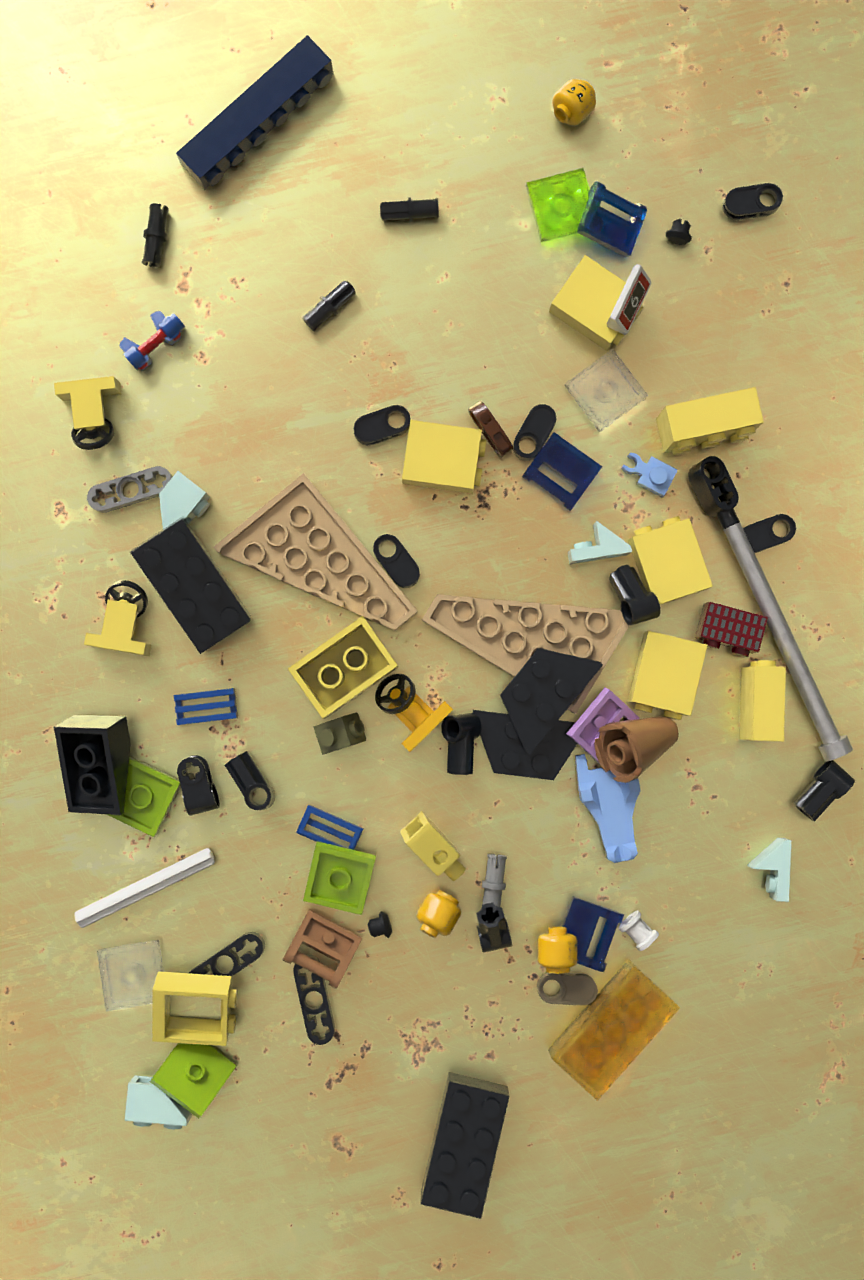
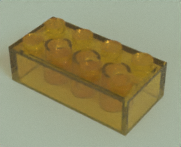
(613, 1030)

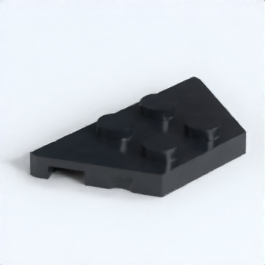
(544, 692)
(507, 752)

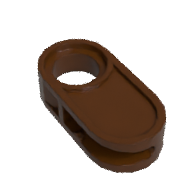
(490, 428)

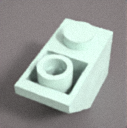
(181, 499)
(150, 1105)

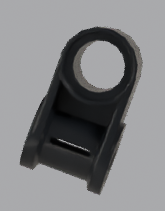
(198, 789)

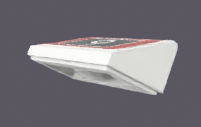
(630, 300)

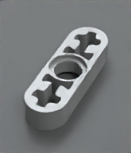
(112, 504)

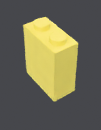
(588, 302)
(443, 457)
(670, 560)
(667, 674)
(762, 701)

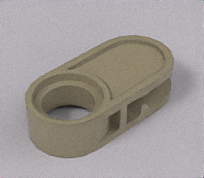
(574, 988)

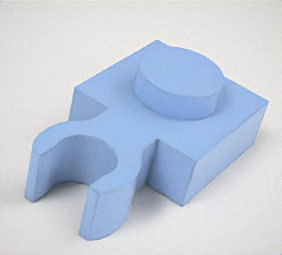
(654, 475)

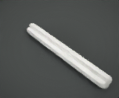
(144, 887)

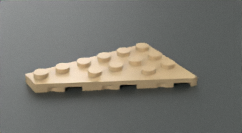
(312, 548)
(513, 630)

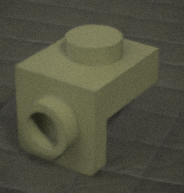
(340, 733)

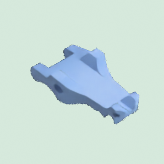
(611, 806)

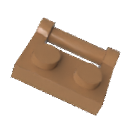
(326, 939)

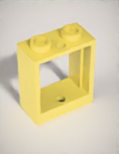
(192, 1029)

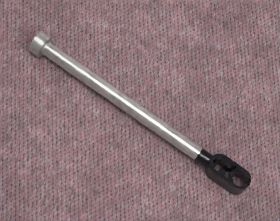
(833, 744)

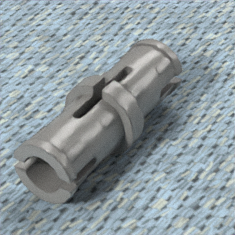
(494, 883)

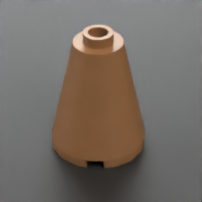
(634, 745)

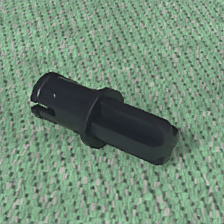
(409, 209)
(329, 305)

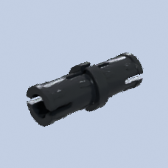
(155, 235)

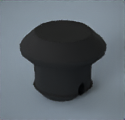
(679, 233)
(380, 926)

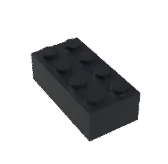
(191, 585)
(464, 1145)

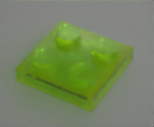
(558, 203)

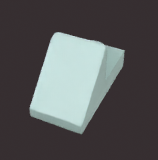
(607, 546)
(777, 860)

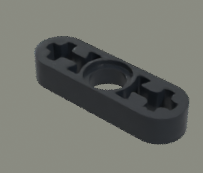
(239, 944)
(311, 1023)

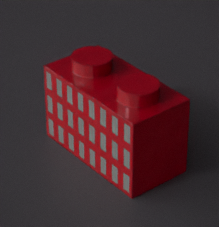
(731, 628)

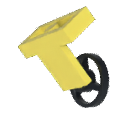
(88, 408)
(120, 621)

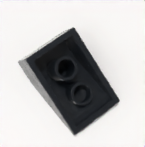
(94, 762)

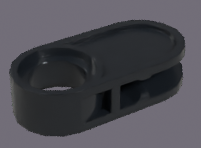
(746, 203)
(375, 427)
(536, 427)
(762, 535)
(400, 566)

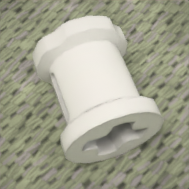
(638, 930)

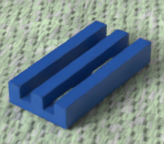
(179, 709)
(334, 819)

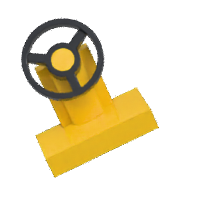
(410, 709)

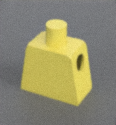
(426, 839)

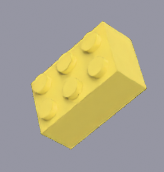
(709, 421)
(343, 667)

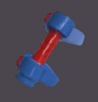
(168, 330)

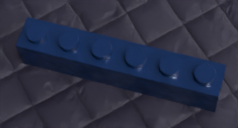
(256, 113)

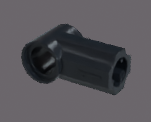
(636, 602)
(460, 733)
(248, 779)
(829, 784)
(493, 928)

